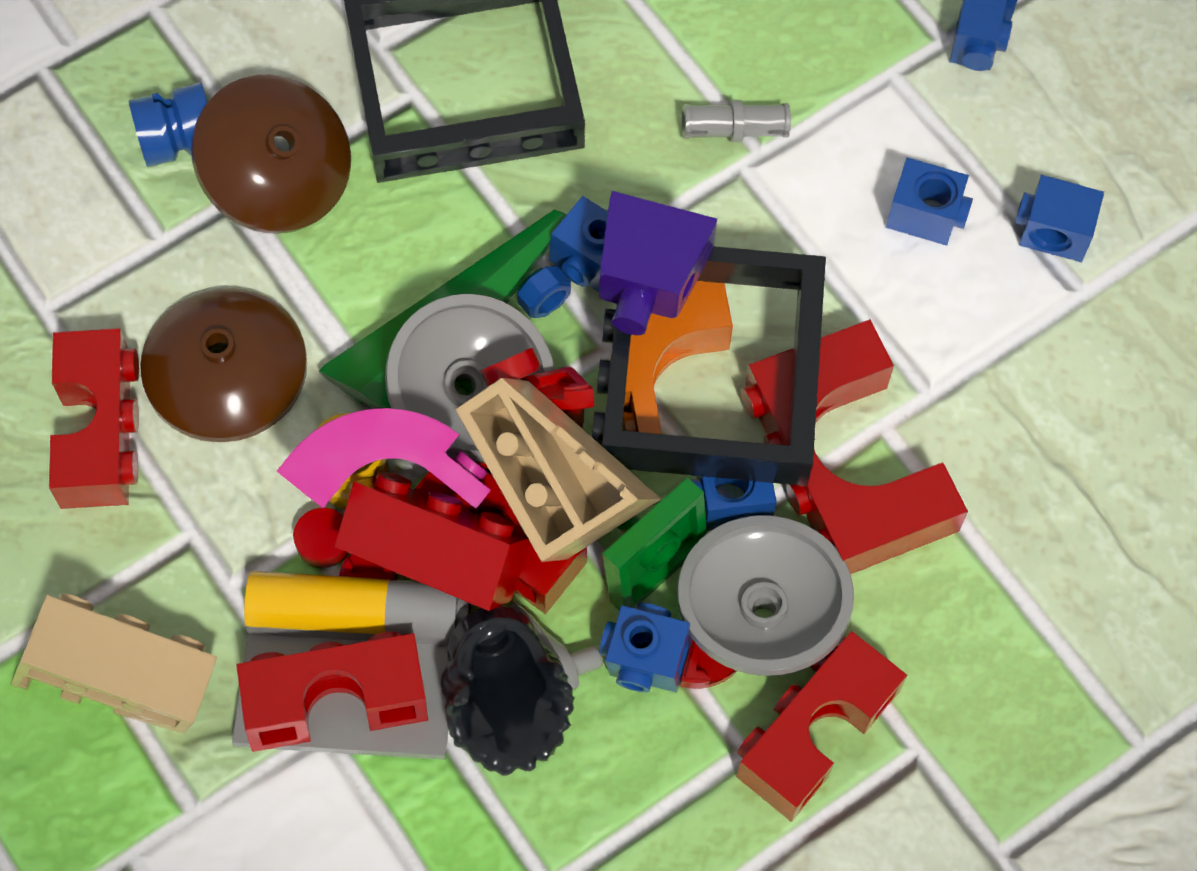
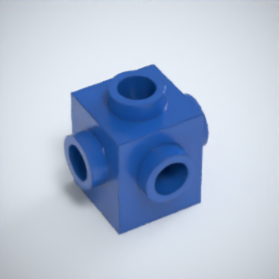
(579, 243)
(665, 652)

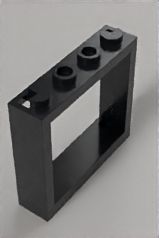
(467, 142)
(719, 457)

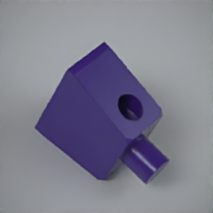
(651, 259)

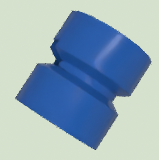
(167, 124)

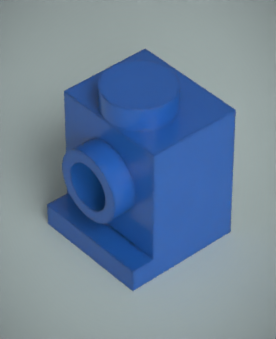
(982, 31)

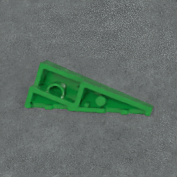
(497, 275)

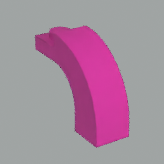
(356, 439)

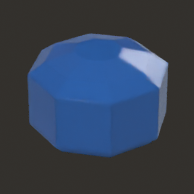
(544, 291)

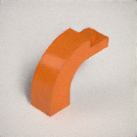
(699, 328)

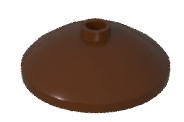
(250, 175)
(230, 391)

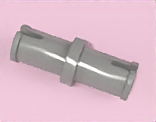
(736, 121)

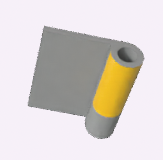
(302, 610)

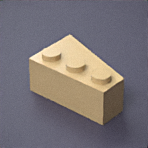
(550, 469)
(116, 663)

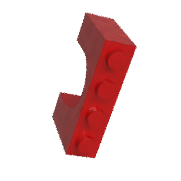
(859, 520)

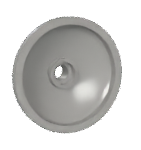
(453, 342)
(770, 567)

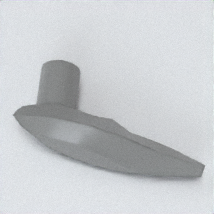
(574, 663)

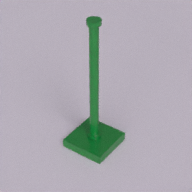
(653, 544)

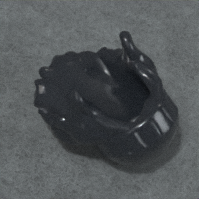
(504, 692)

